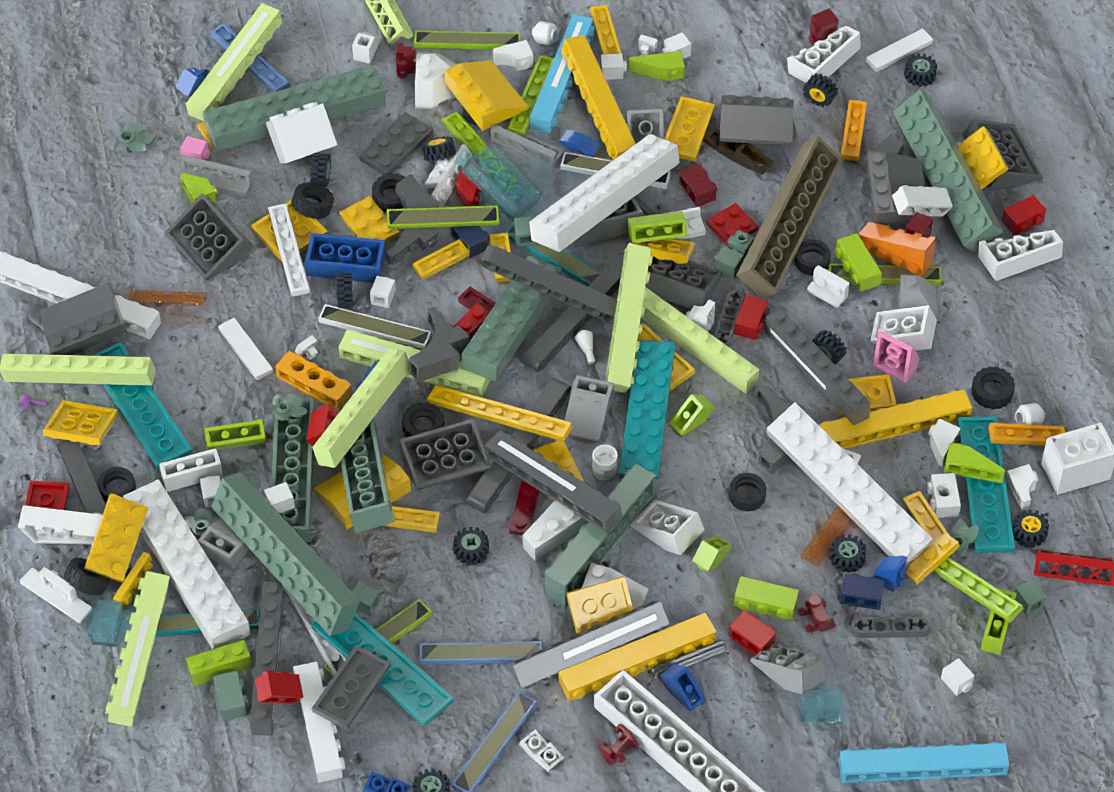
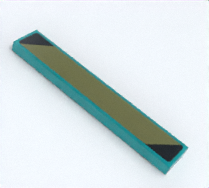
(570, 264)
(185, 624)

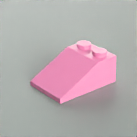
(895, 357)

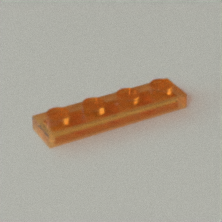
(176, 297)
(822, 541)

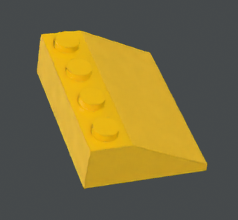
(484, 92)
(334, 495)

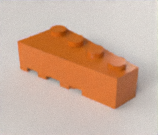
(898, 247)

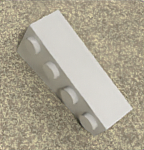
(825, 55)
(1019, 254)
(58, 526)
(551, 530)

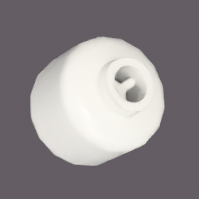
(545, 33)
(1030, 414)

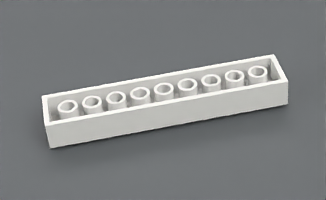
(604, 192)
(848, 484)
(189, 568)
(669, 738)

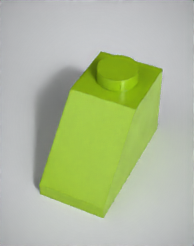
(196, 185)
(692, 414)
(711, 553)

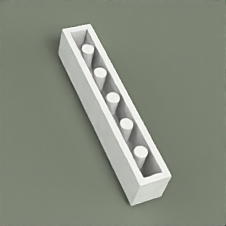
(319, 730)

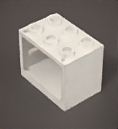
(301, 132)
(1078, 458)

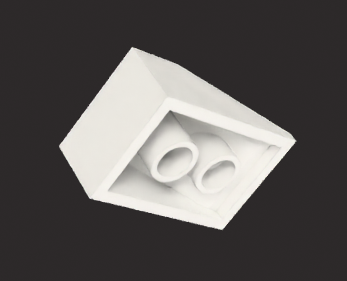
(910, 325)
(669, 526)
(599, 573)

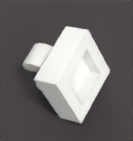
(647, 45)
(307, 347)

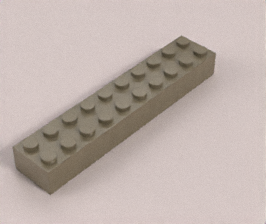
(789, 217)

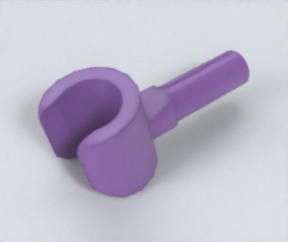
(26, 399)

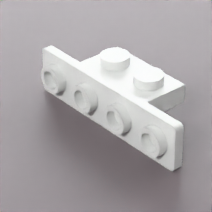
(445, 175)
(57, 592)

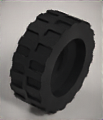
(382, 183)
(309, 208)
(989, 400)
(421, 410)
(85, 580)

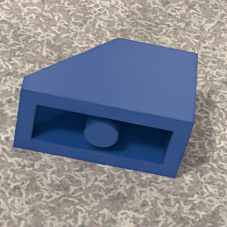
(683, 686)

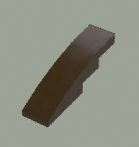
(739, 152)

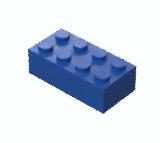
(344, 254)

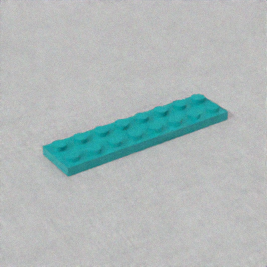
(648, 407)
(147, 416)
(987, 499)
(404, 680)

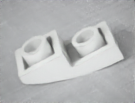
(541, 751)

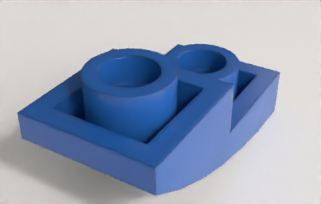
(584, 143)
(379, 783)

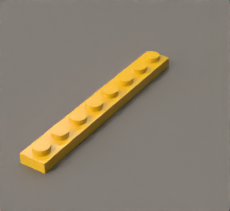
(500, 413)

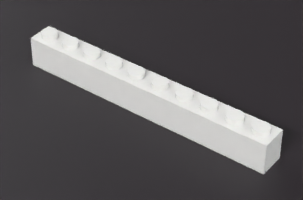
(57, 288)

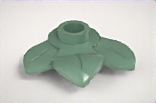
(135, 138)
(288, 406)
(200, 521)
(963, 535)

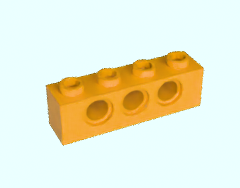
(325, 388)

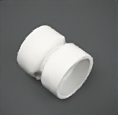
(604, 462)

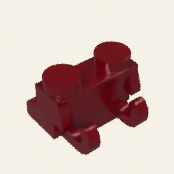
(405, 60)
(817, 613)
(619, 747)

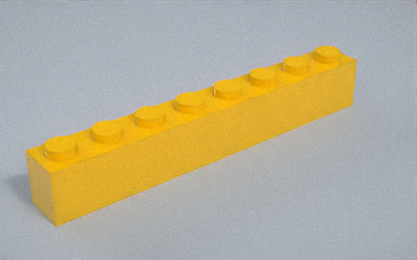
(597, 96)
(899, 419)
(637, 656)

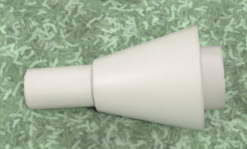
(585, 341)

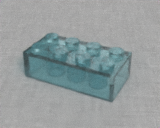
(502, 181)

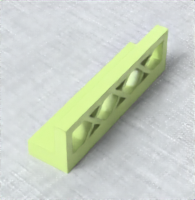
(396, 19)

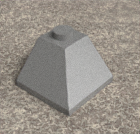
(644, 122)
(917, 292)

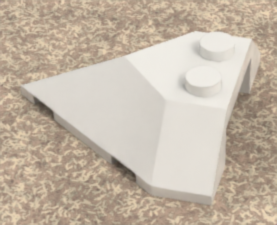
(430, 80)

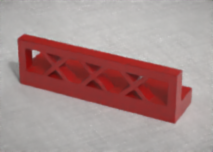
(1074, 559)

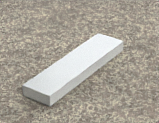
(899, 50)
(245, 349)

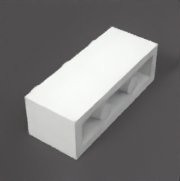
(925, 200)
(190, 469)

